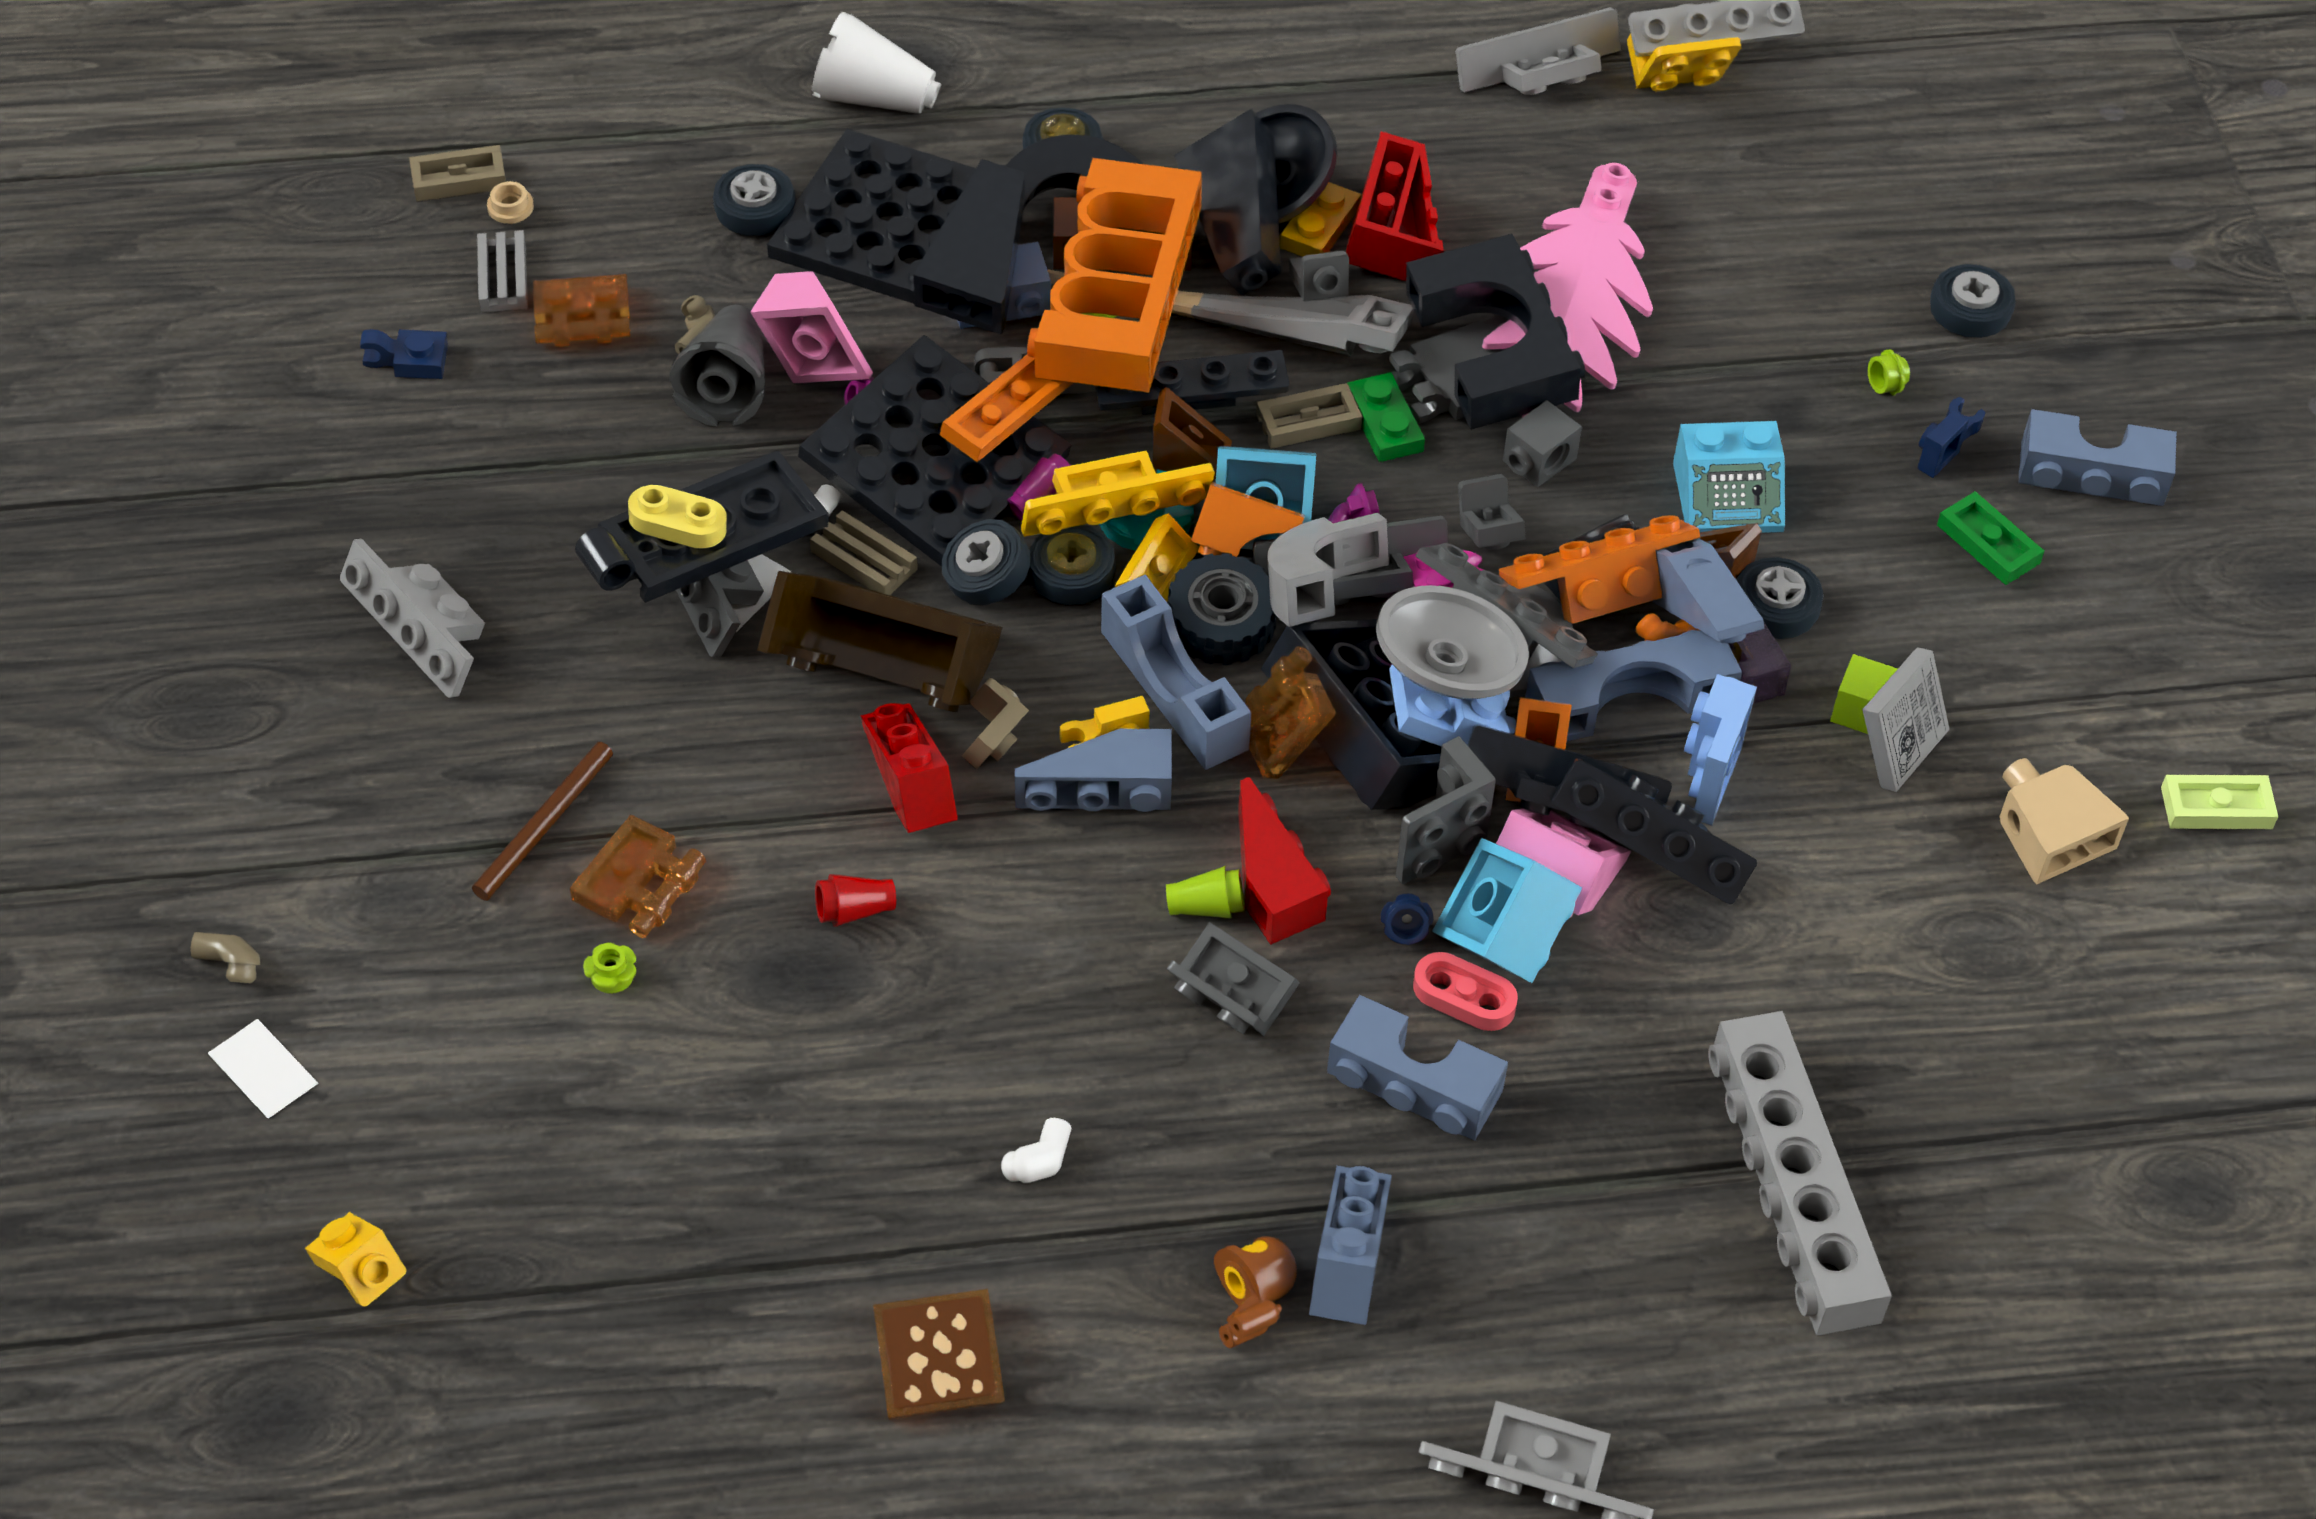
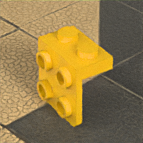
(1683, 63)

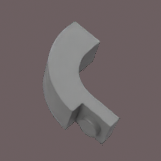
(1316, 553)

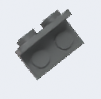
(1453, 820)

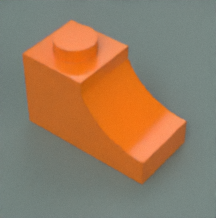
(1234, 518)

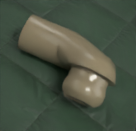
(697, 317)
(230, 949)

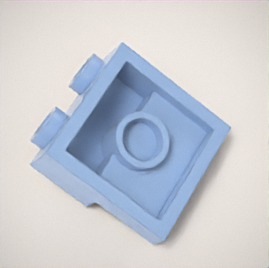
(1443, 718)
(1717, 740)

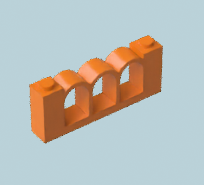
(1110, 349)

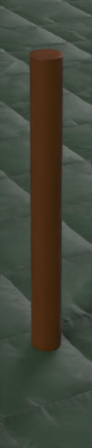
(542, 821)

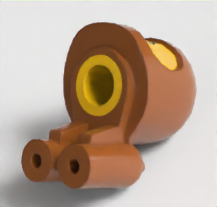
(1254, 1280)

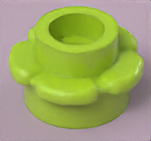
(1888, 373)
(610, 978)

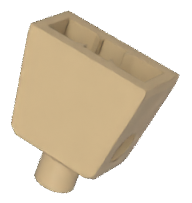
(2058, 819)

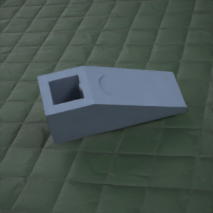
(1705, 592)
(1103, 773)
(1350, 1245)

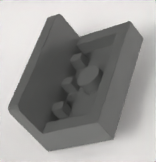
(1235, 979)

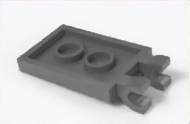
(1435, 363)

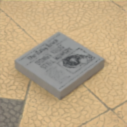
(1906, 719)

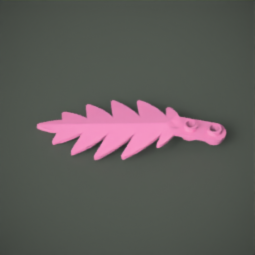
(1584, 269)

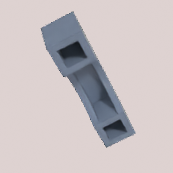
(1663, 667)
(1202, 712)

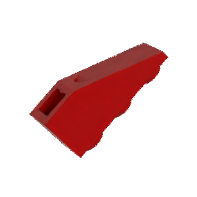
(910, 767)
(1278, 880)

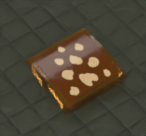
(938, 1354)

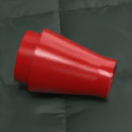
(852, 898)

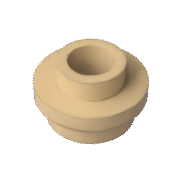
(510, 203)

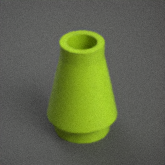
(1207, 894)

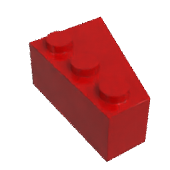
(1395, 210)

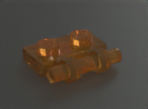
(581, 309)
(1286, 713)
(625, 867)

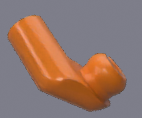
(1653, 629)

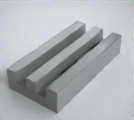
(500, 246)

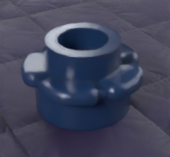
(1404, 932)

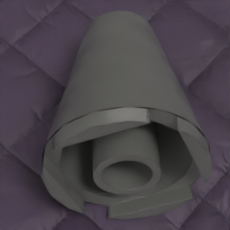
(721, 369)

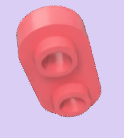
(1466, 992)

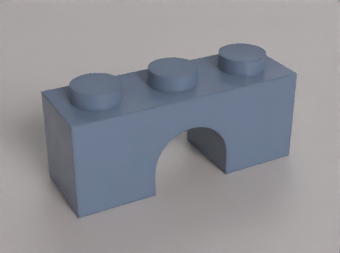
(2061, 459)
(1451, 1092)

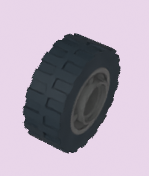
(1222, 608)

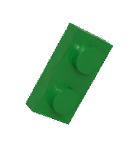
(1386, 417)
(1990, 538)

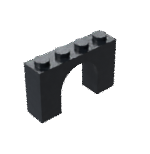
(1499, 281)

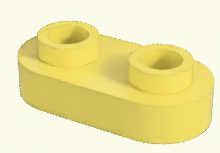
(677, 516)

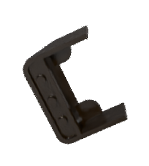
(878, 636)

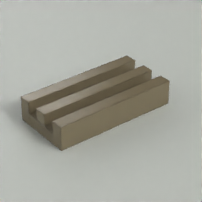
(457, 172)
(1311, 421)
(869, 549)

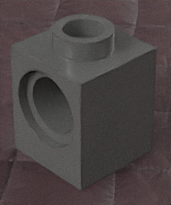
(1542, 443)

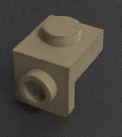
(1004, 712)

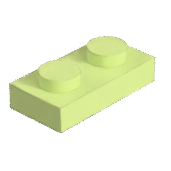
(2219, 802)

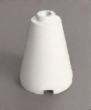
(871, 71)

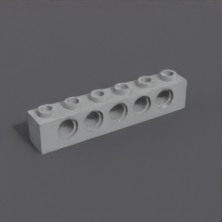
(1832, 1299)

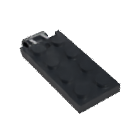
(763, 509)

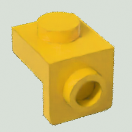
(358, 1257)

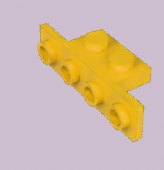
(1111, 490)

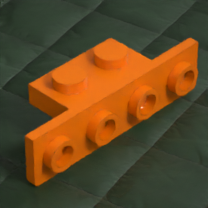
(1603, 573)

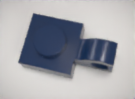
(411, 355)
(1944, 440)

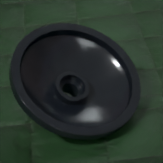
(1303, 156)

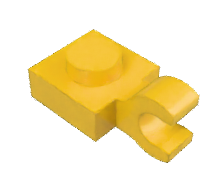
(1123, 714)

